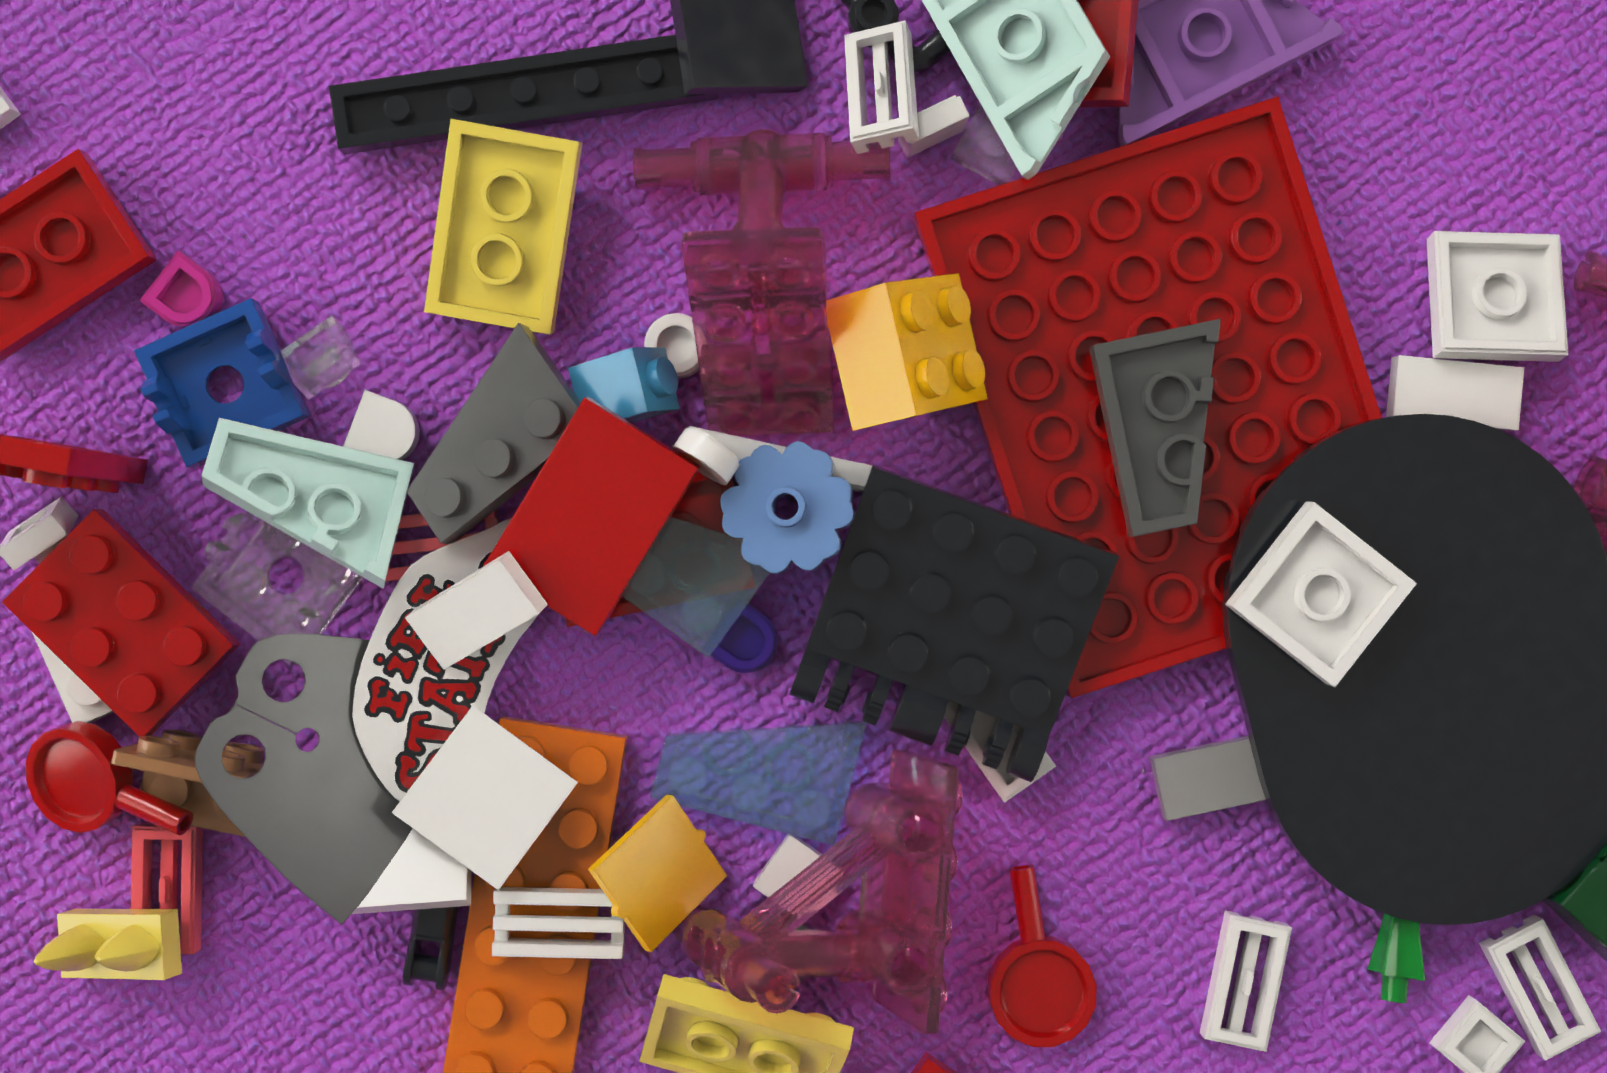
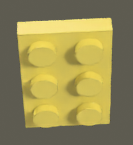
(502, 226)
(715, 1032)

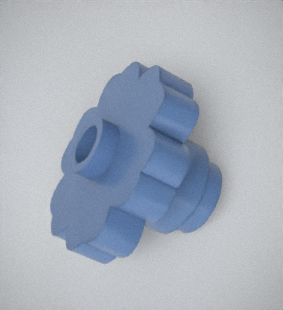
(812, 532)

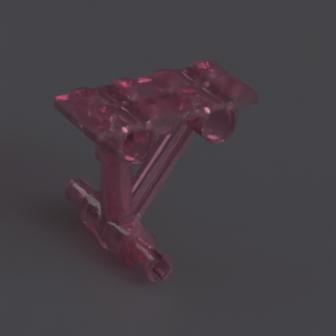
(761, 285)
(903, 920)

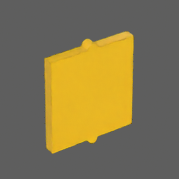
(658, 872)

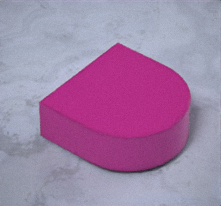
(184, 292)

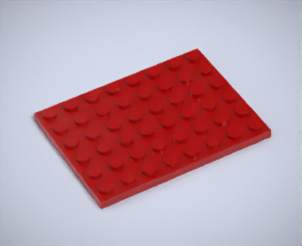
(1128, 248)

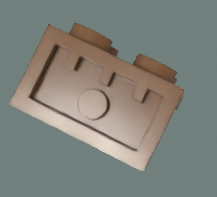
(172, 773)

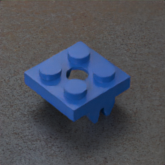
(180, 370)

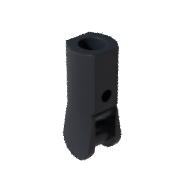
(434, 926)

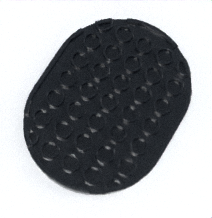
(1472, 730)

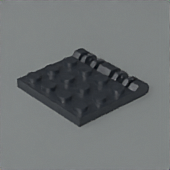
(957, 612)

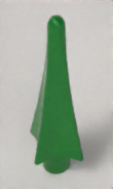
(1397, 957)

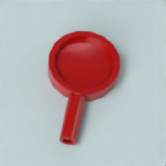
(82, 790)
(1039, 983)

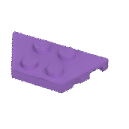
(1208, 50)

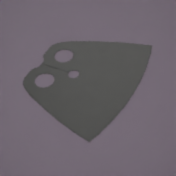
(314, 811)

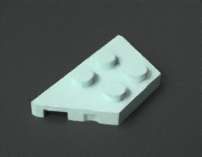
(1025, 66)

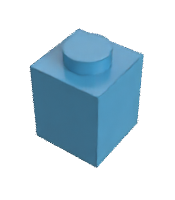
(630, 382)

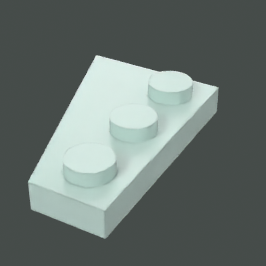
(314, 491)

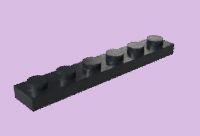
(510, 94)

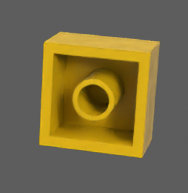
(905, 349)

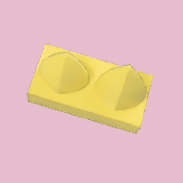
(115, 944)

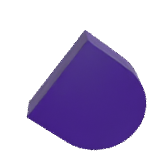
(748, 643)

